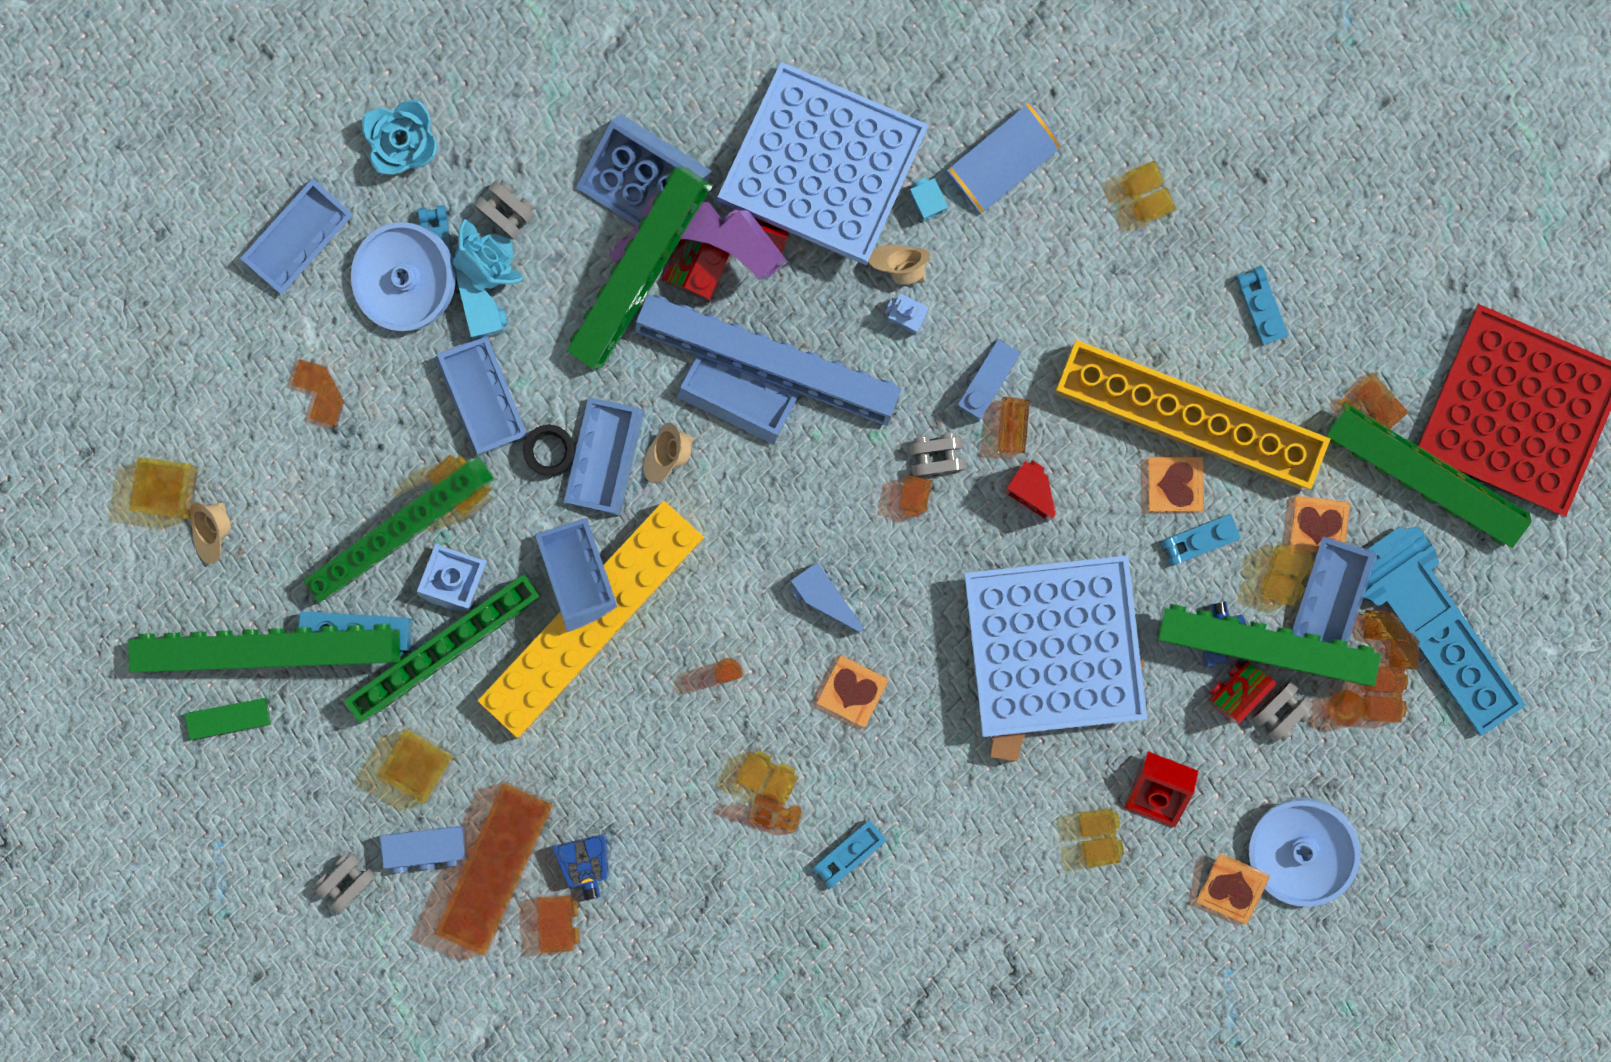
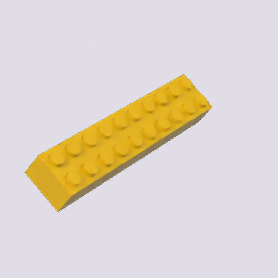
(1192, 416)
(559, 655)

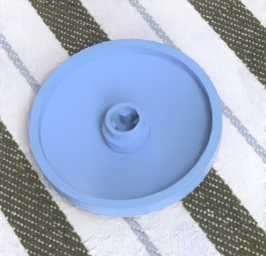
(403, 276)
(1306, 851)

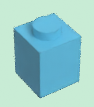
(928, 199)

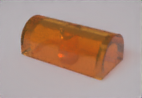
(1013, 425)
(728, 670)

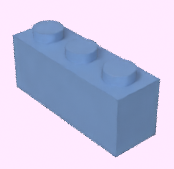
(424, 848)

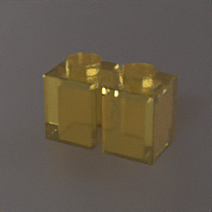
(1144, 180)
(1284, 587)
(755, 770)
(1104, 850)

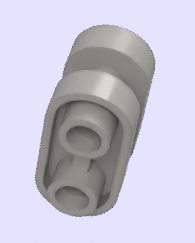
(503, 193)
(947, 443)
(1282, 727)
(346, 867)

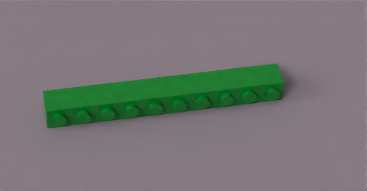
(264, 650)

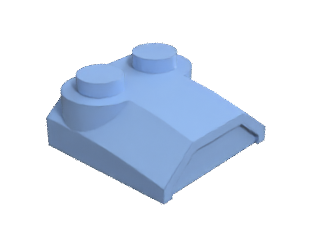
(451, 579)

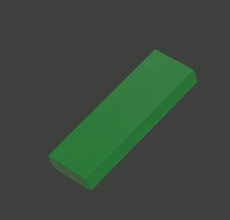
(228, 718)

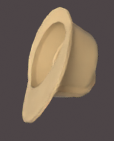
(903, 263)
(667, 451)
(209, 527)

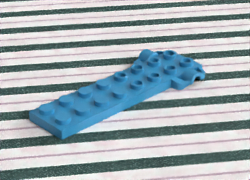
(1447, 641)

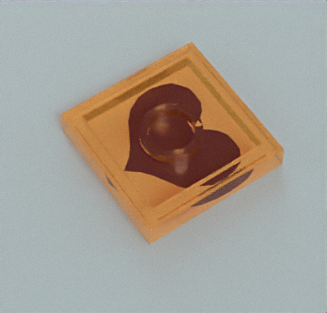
(1175, 484)
(1316, 519)
(852, 691)
(1233, 888)

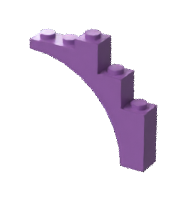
(737, 235)

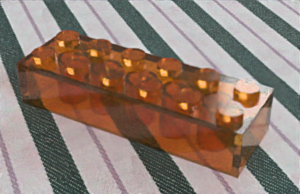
(495, 868)

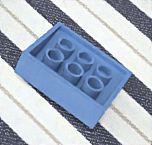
(632, 168)

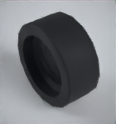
(539, 432)

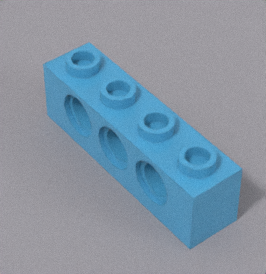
(317, 620)

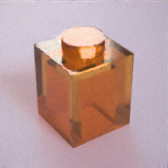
(914, 496)

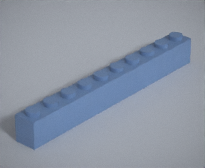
(767, 359)

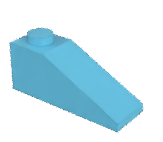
(481, 310)

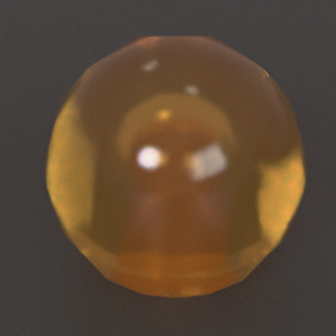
(1345, 708)

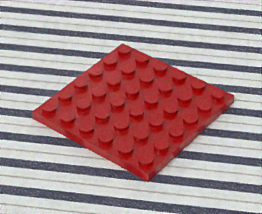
(1520, 410)

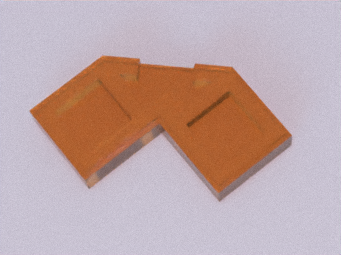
(328, 400)
(1388, 627)

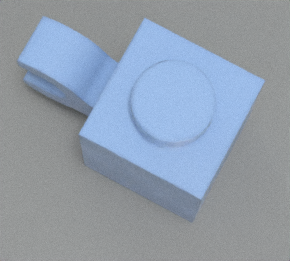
(906, 313)

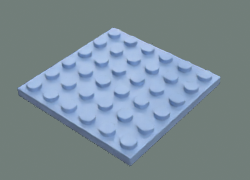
(823, 163)
(1055, 646)

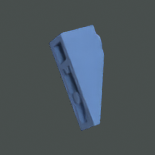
(988, 380)
(821, 594)

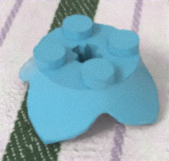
(384, 125)
(485, 258)

